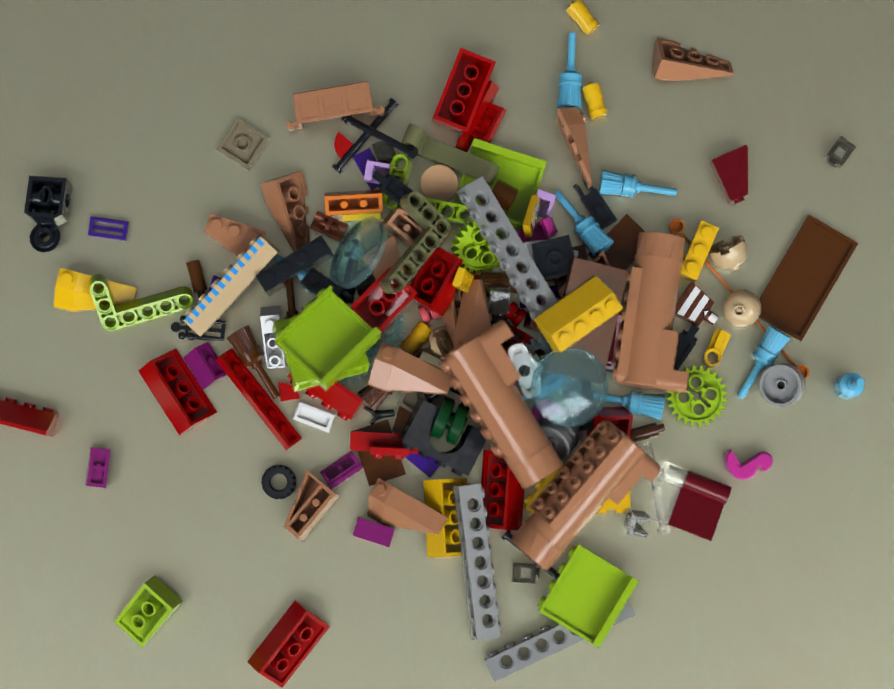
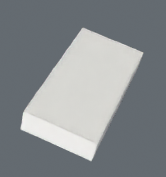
(314, 416)

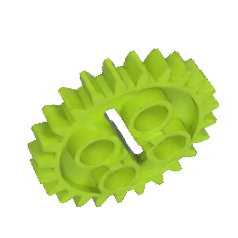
(474, 259)
(707, 382)

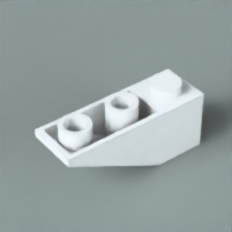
(273, 354)

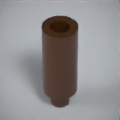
(196, 277)
(646, 432)

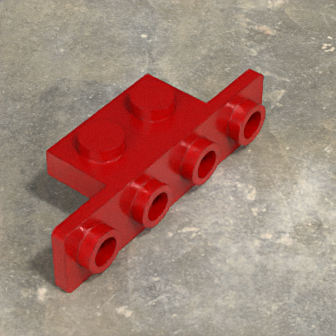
(485, 120)
(379, 444)

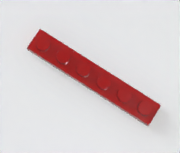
(258, 399)

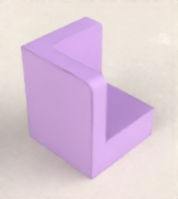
(372, 167)
(546, 203)

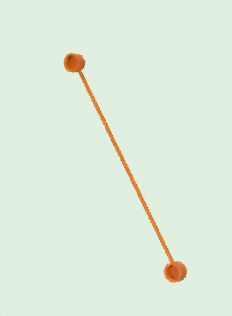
(676, 227)

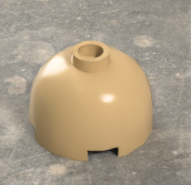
(729, 254)
(749, 310)

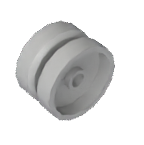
(793, 381)
(562, 437)

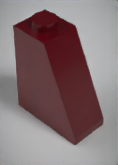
(732, 174)

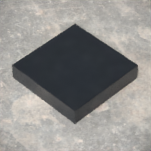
(553, 256)

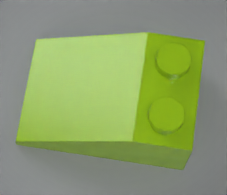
(148, 611)

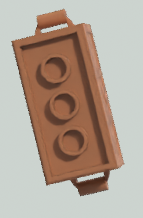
(333, 103)

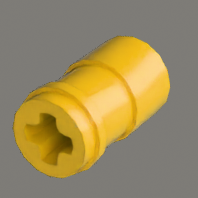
(580, 14)
(594, 98)
(419, 335)

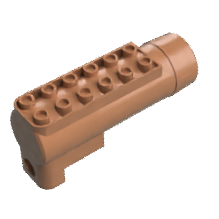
(648, 335)
(486, 385)
(599, 469)

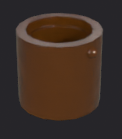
(505, 194)

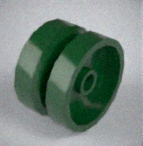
(449, 420)

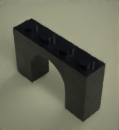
(310, 254)
(416, 435)

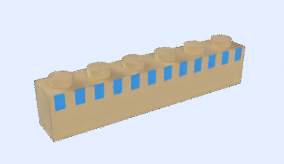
(231, 286)

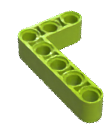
(404, 174)
(136, 306)

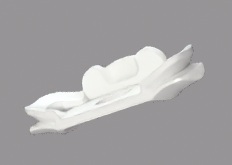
(520, 356)

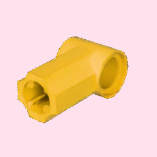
(716, 346)

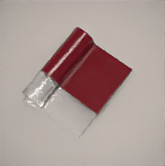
(690, 501)

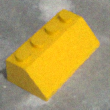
(577, 314)
(440, 497)

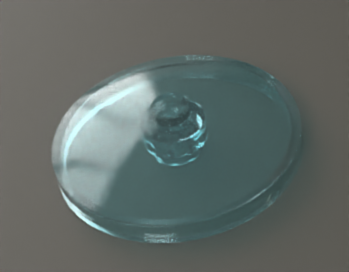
(358, 252)
(569, 387)

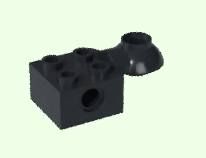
(47, 206)

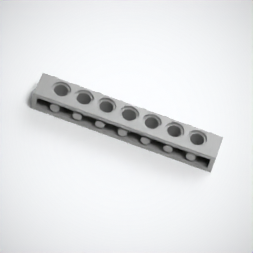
(510, 240)
(462, 495)
(500, 671)

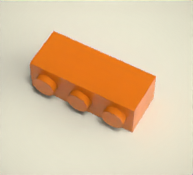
(353, 202)

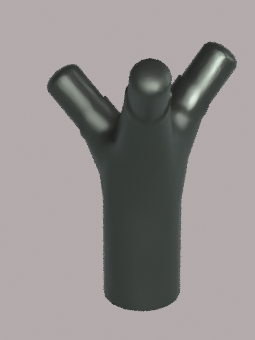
(378, 414)

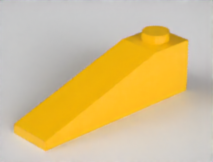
(74, 294)

